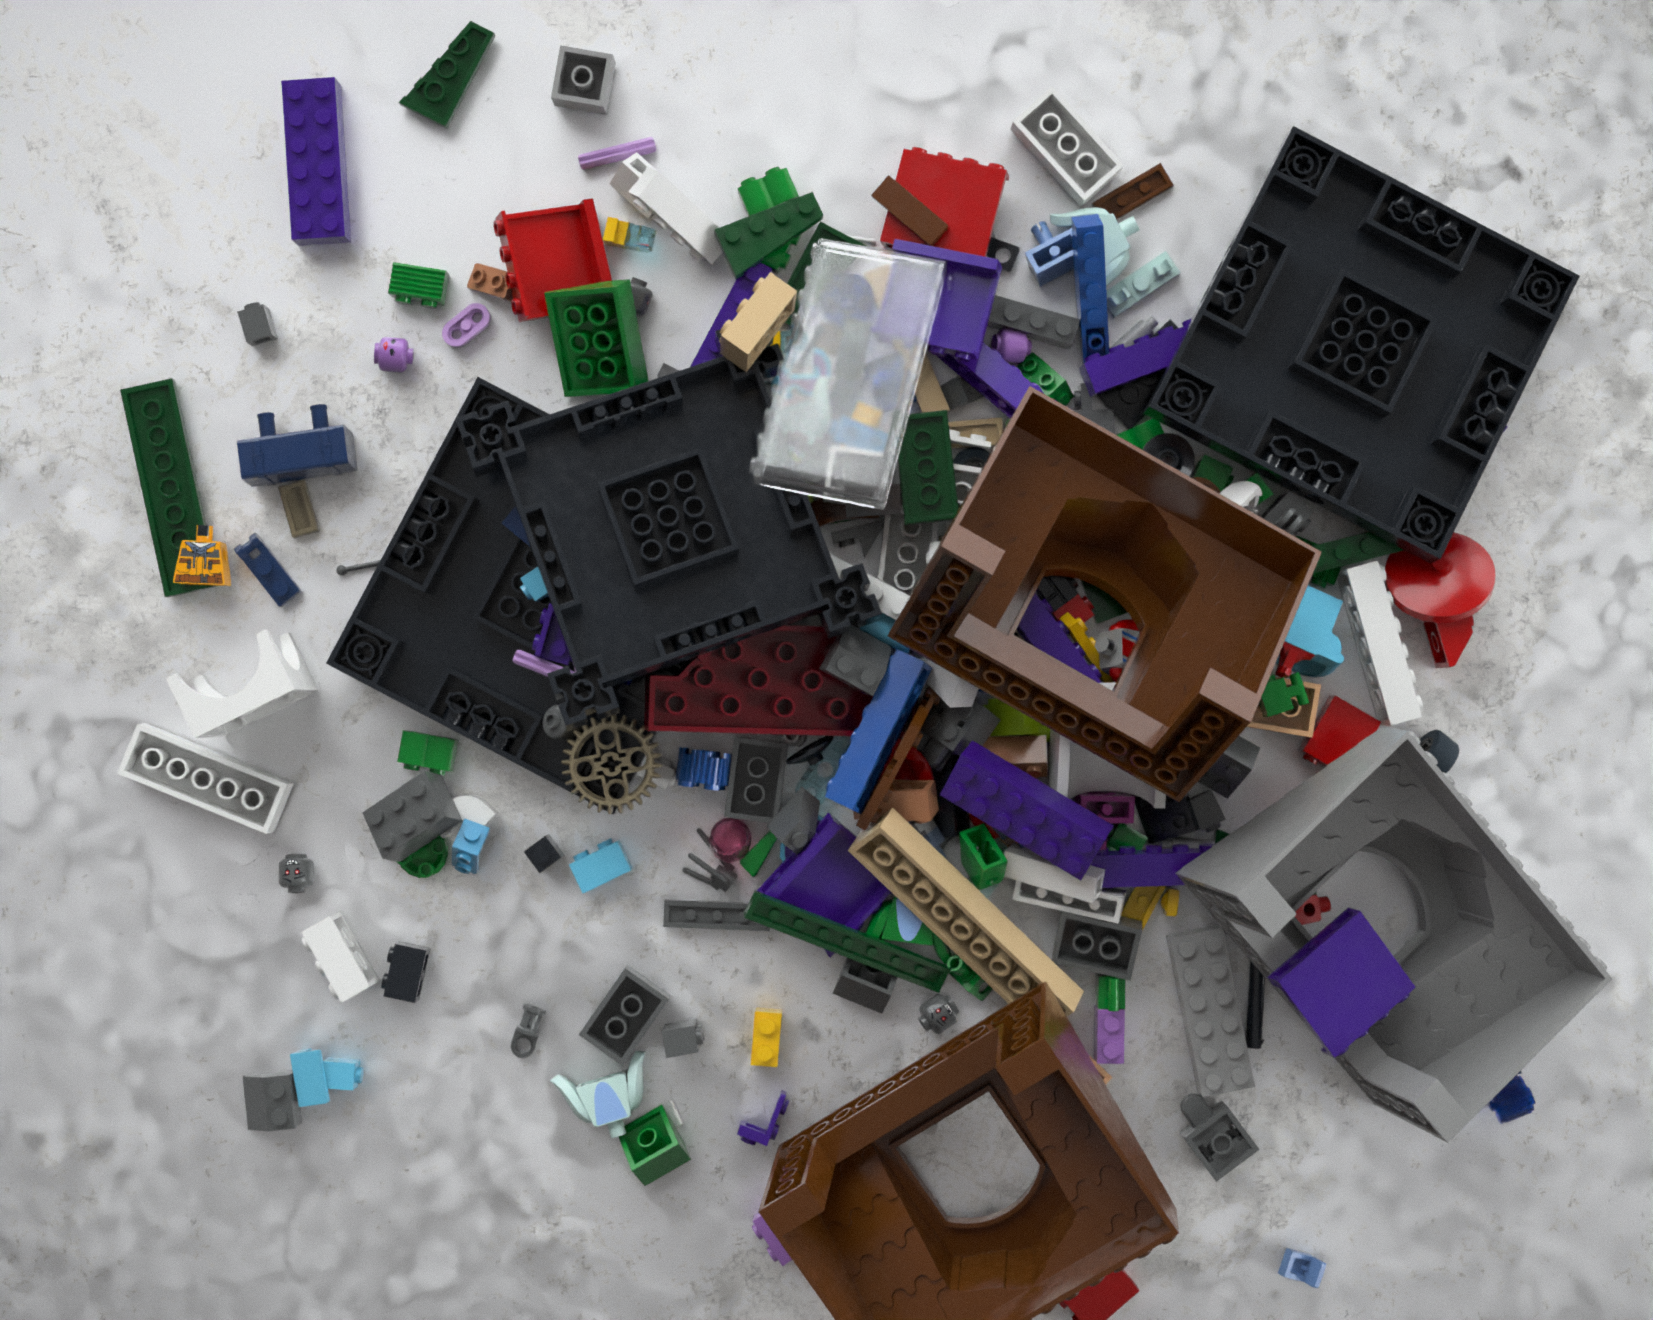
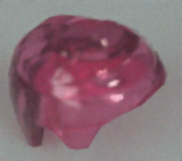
(730, 840)

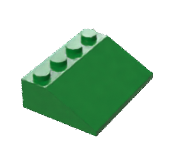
(596, 338)

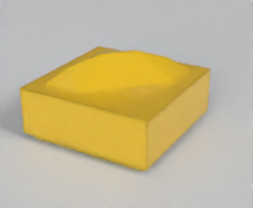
(1170, 901)

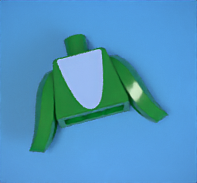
(900, 924)

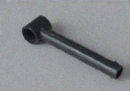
(1255, 1008)

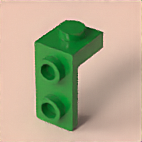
(1046, 378)

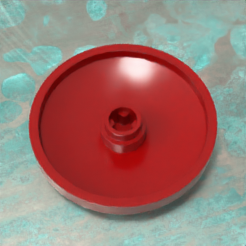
(1446, 588)

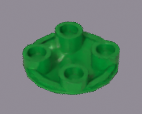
(427, 860)

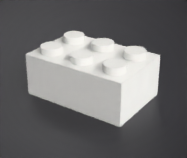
(339, 957)

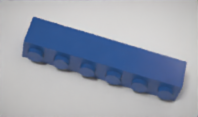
(878, 731)

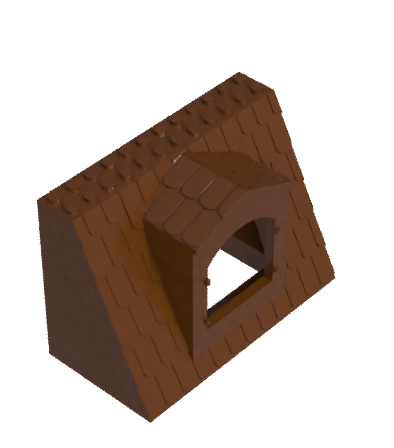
(1186, 563)
(886, 1248)

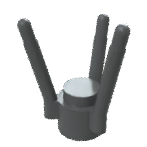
(722, 876)

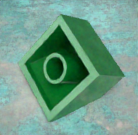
(653, 1146)

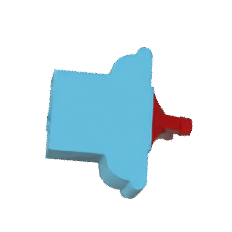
(1310, 641)

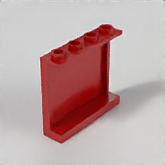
(954, 190)
(550, 253)

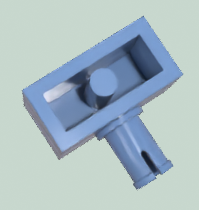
(1052, 255)

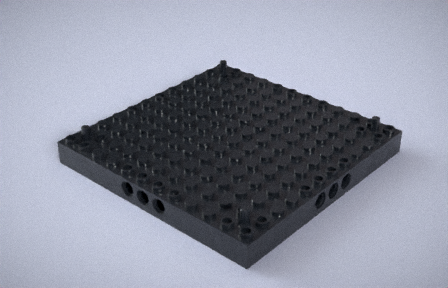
(1362, 345)
(451, 615)

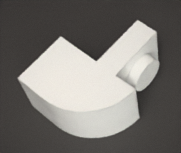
(474, 809)

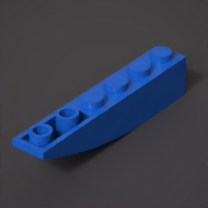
(1090, 284)

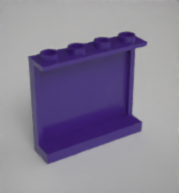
(963, 301)
(828, 878)
(1343, 981)

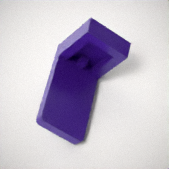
(751, 1133)

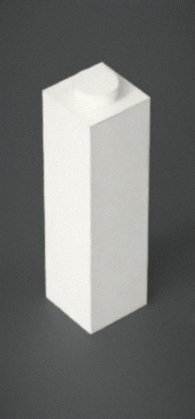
(1034, 870)

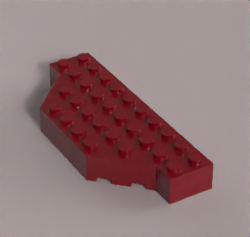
(758, 688)

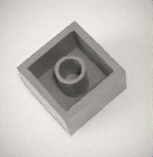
(583, 80)

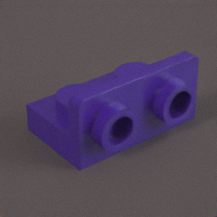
(550, 642)

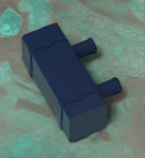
(296, 454)

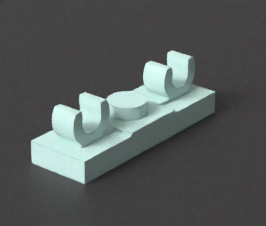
(1141, 284)

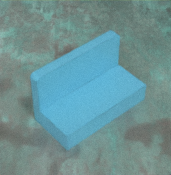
(309, 1077)

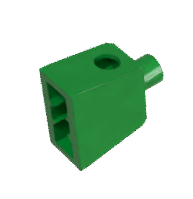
(987, 864)

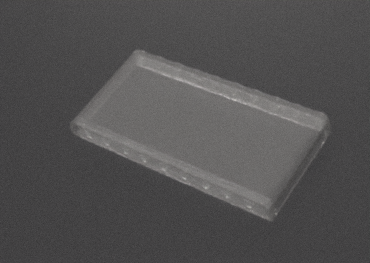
(849, 373)

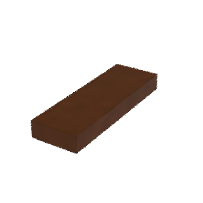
(1135, 192)
(910, 211)

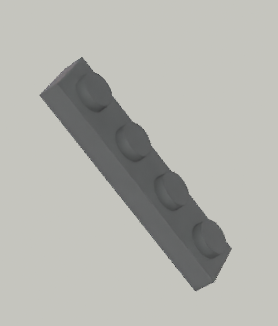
(708, 915)

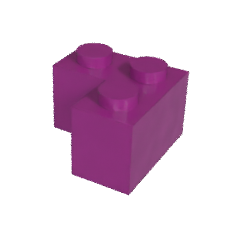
(1110, 806)

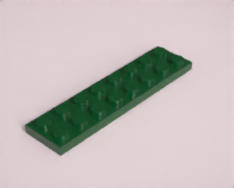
(164, 474)

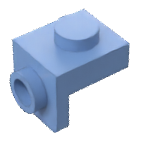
(1302, 1267)

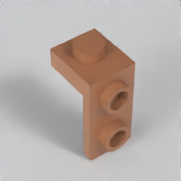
(490, 281)

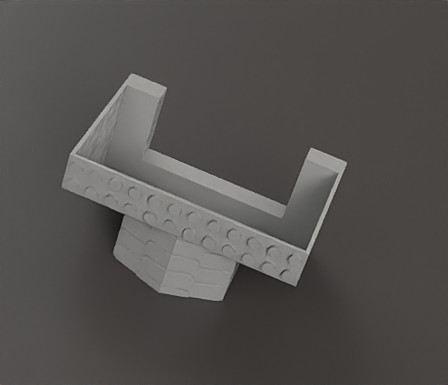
(1491, 951)

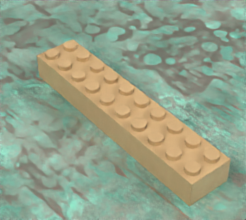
(958, 912)

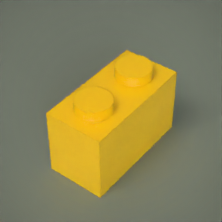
(766, 1037)

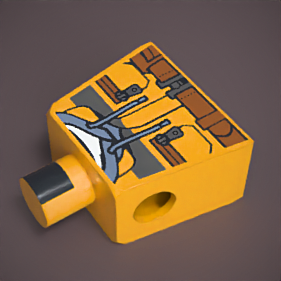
(203, 560)

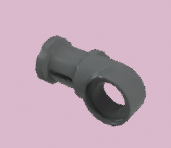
(526, 1031)

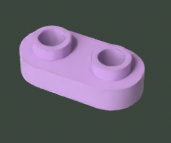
(465, 324)

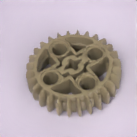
(610, 801)

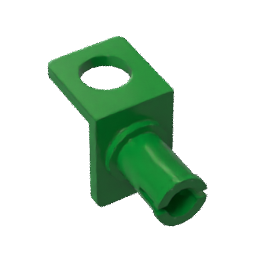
(967, 977)

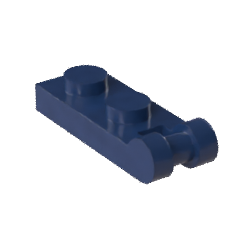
(268, 570)

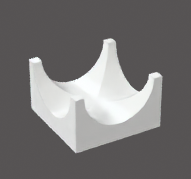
(276, 684)

